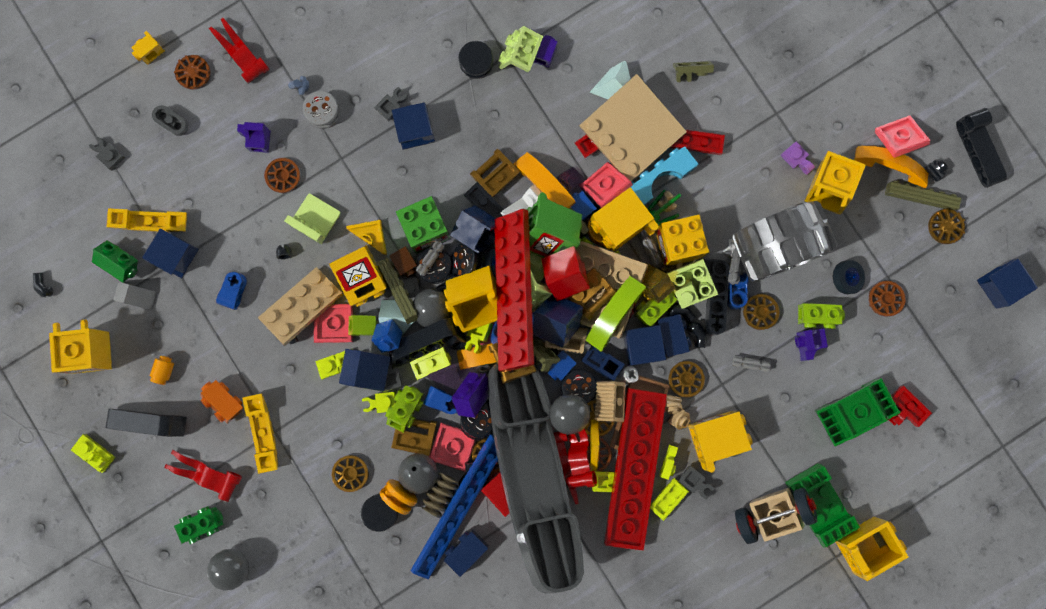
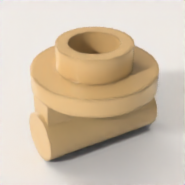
(667, 197)
(673, 404)
(680, 420)

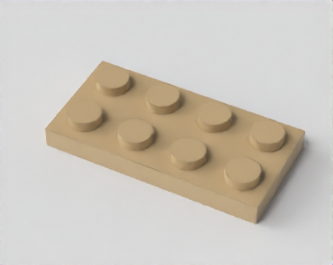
(300, 306)

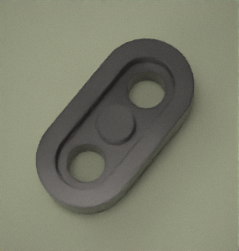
(171, 121)

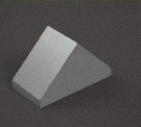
(134, 295)

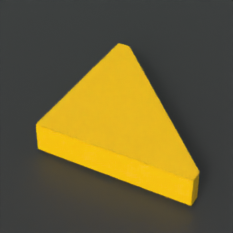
(370, 233)
(594, 445)

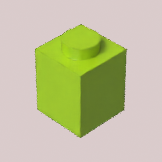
(361, 325)

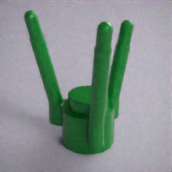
(655, 214)

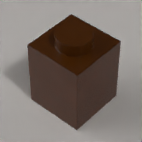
(404, 262)

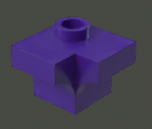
(256, 136)
(810, 342)

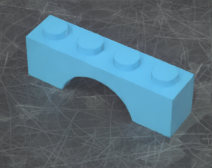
(678, 165)

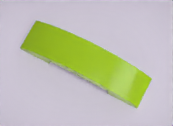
(614, 313)

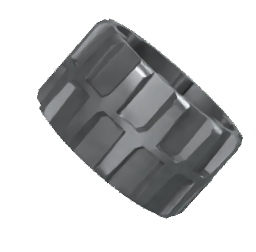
(784, 240)

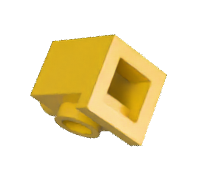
(147, 49)

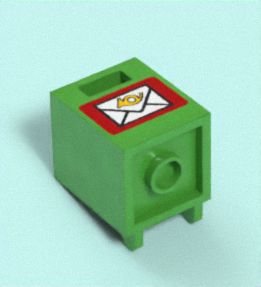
(423, 224)
(552, 227)

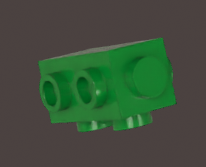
(115, 261)
(193, 527)

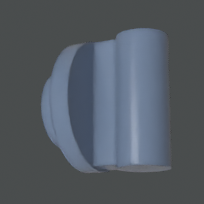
(302, 85)

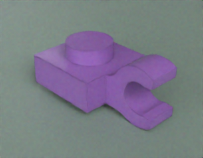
(796, 156)

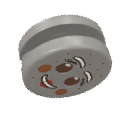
(321, 109)

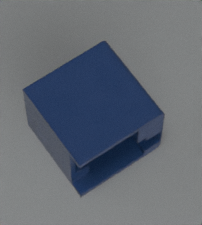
(413, 125)
(475, 229)
(170, 253)
(1007, 283)
(557, 320)
(644, 345)
(364, 370)

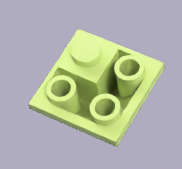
(692, 283)

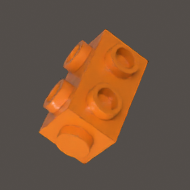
(217, 397)

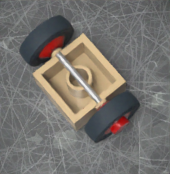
(776, 515)

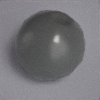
(430, 307)
(569, 414)
(417, 473)
(228, 569)

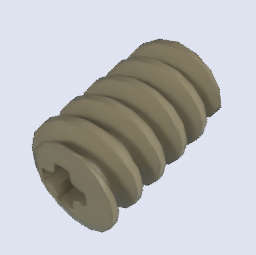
(440, 495)

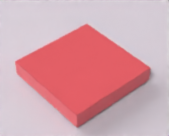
(902, 136)
(605, 184)
(333, 325)
(451, 447)

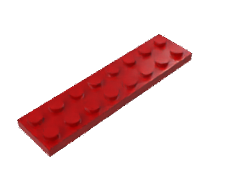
(513, 291)
(635, 469)

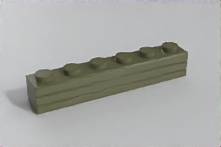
(923, 196)
(397, 290)

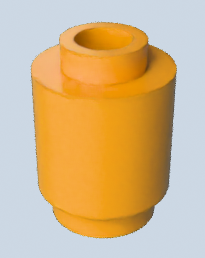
(161, 370)

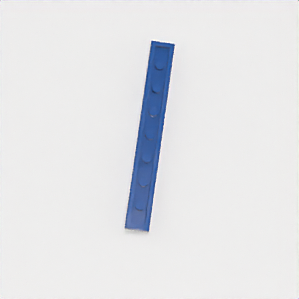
(456, 510)

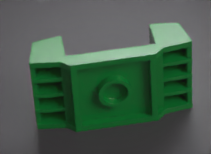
(857, 412)
(832, 517)

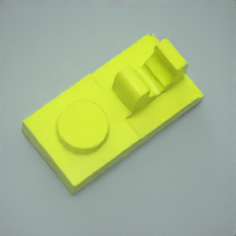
(430, 363)
(330, 365)
(93, 453)

